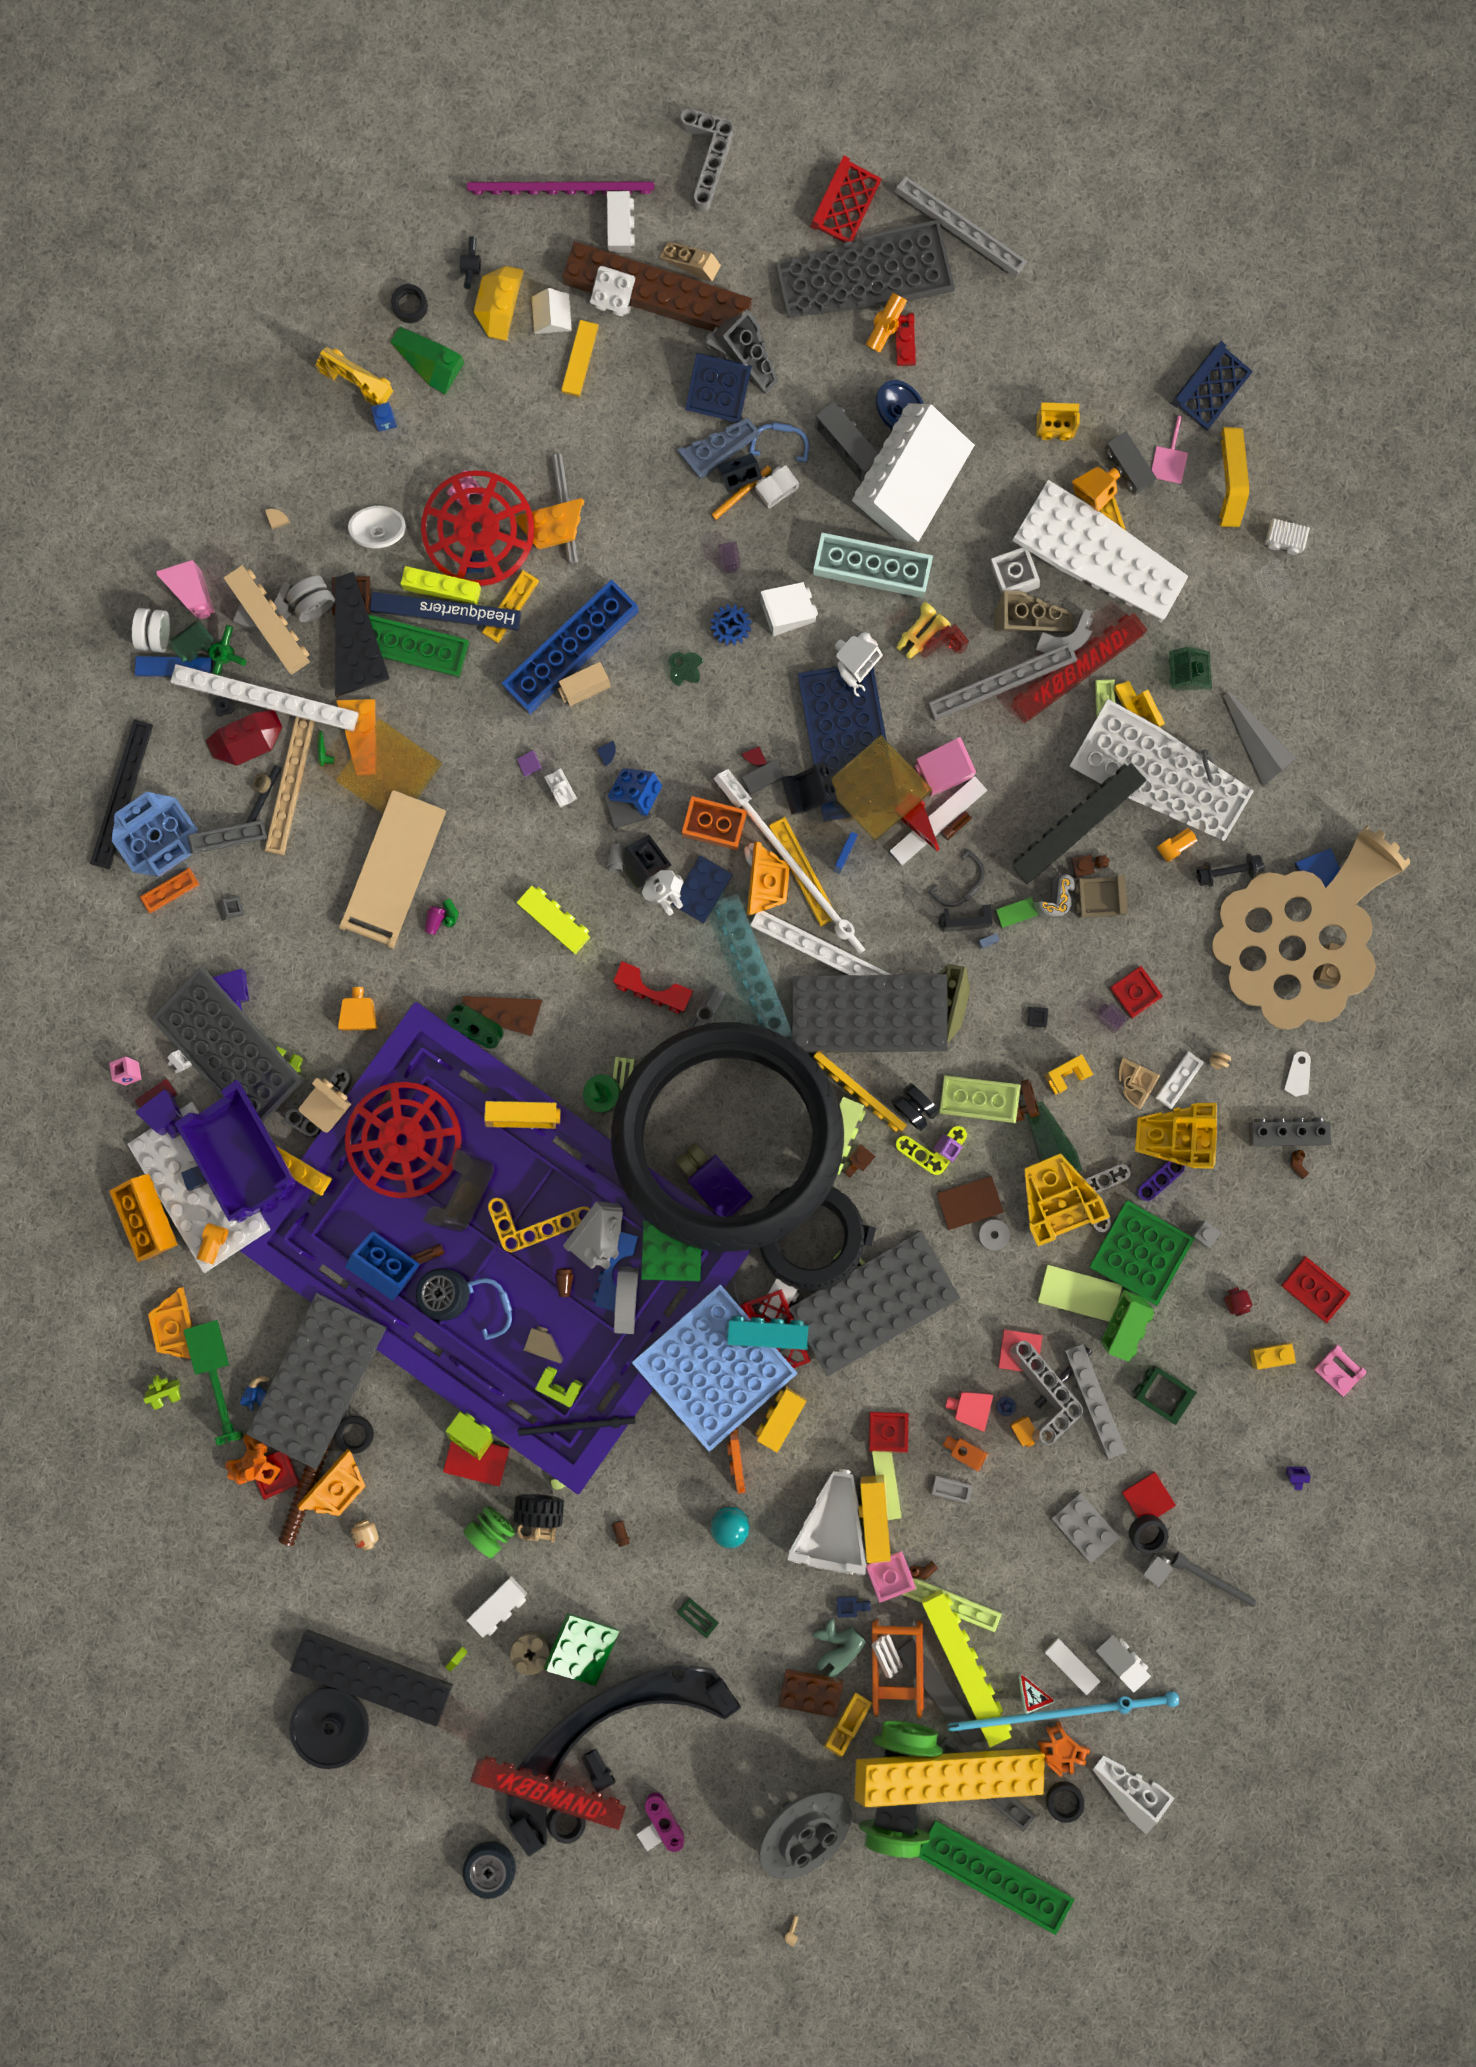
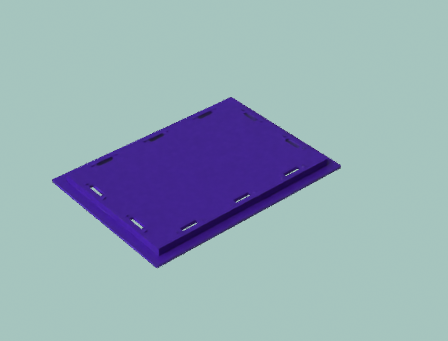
(536, 1184)

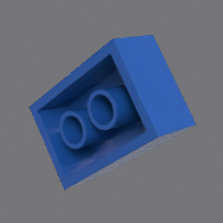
(382, 1265)

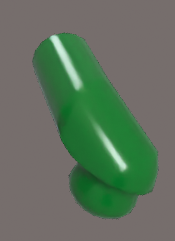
(452, 913)

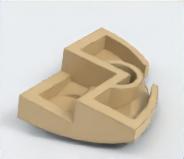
(1137, 1082)

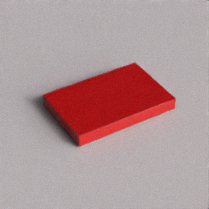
(1315, 1289)
(486, 1470)

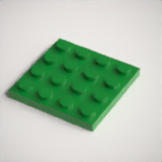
(1141, 1252)

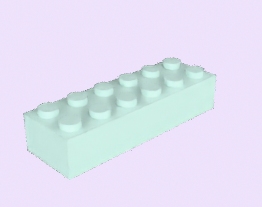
(872, 565)

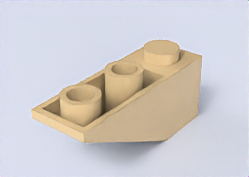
(692, 260)

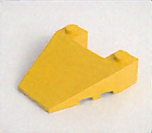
(333, 363)

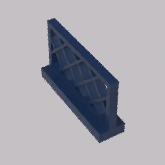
(1197, 379)

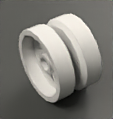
(151, 630)

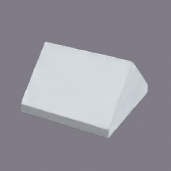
(551, 312)

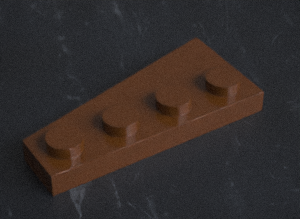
(509, 1013)

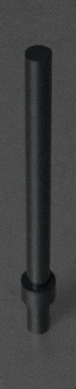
(615, 1422)

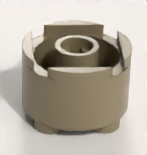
(524, 1662)

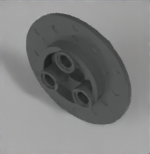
(804, 1834)

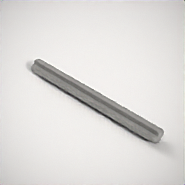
(563, 497)

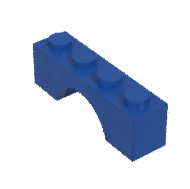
(606, 1295)

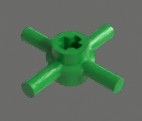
(224, 653)

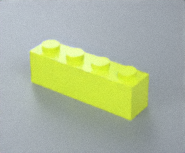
(440, 586)
(554, 920)

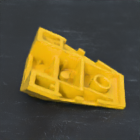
(1180, 1136)
(1059, 1199)

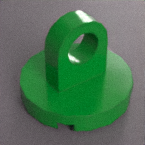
(601, 1093)

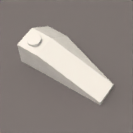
(1139, 1800)

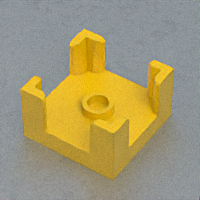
(1080, 1068)

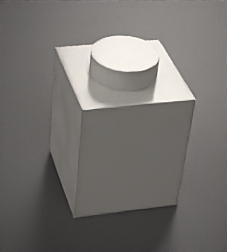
(1205, 1234)

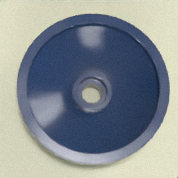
(893, 398)

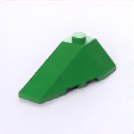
(430, 359)

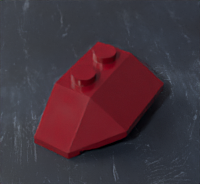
(245, 738)

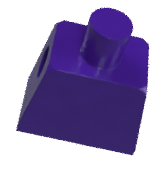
(235, 985)
(161, 1114)

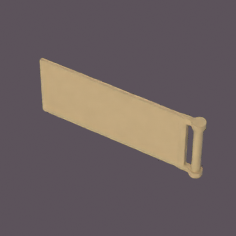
(393, 867)

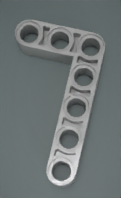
(713, 156)
(1049, 1392)

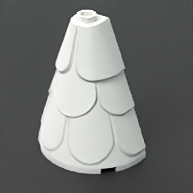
(833, 1529)

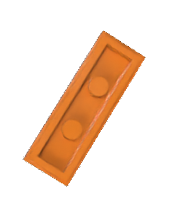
(169, 890)

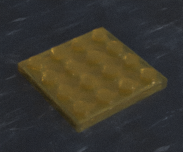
(386, 764)
(879, 788)

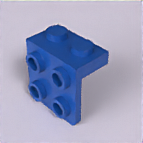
(637, 788)

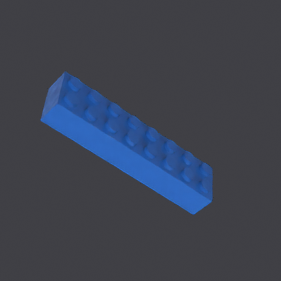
(570, 646)

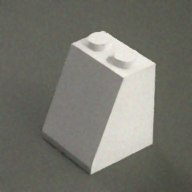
(788, 608)

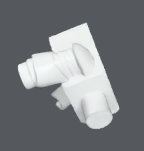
(857, 658)

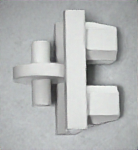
(560, 788)

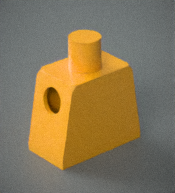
(1096, 487)
(357, 1012)

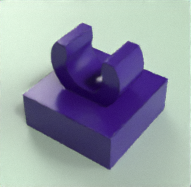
(1298, 1476)

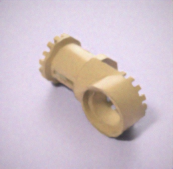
(547, 1534)

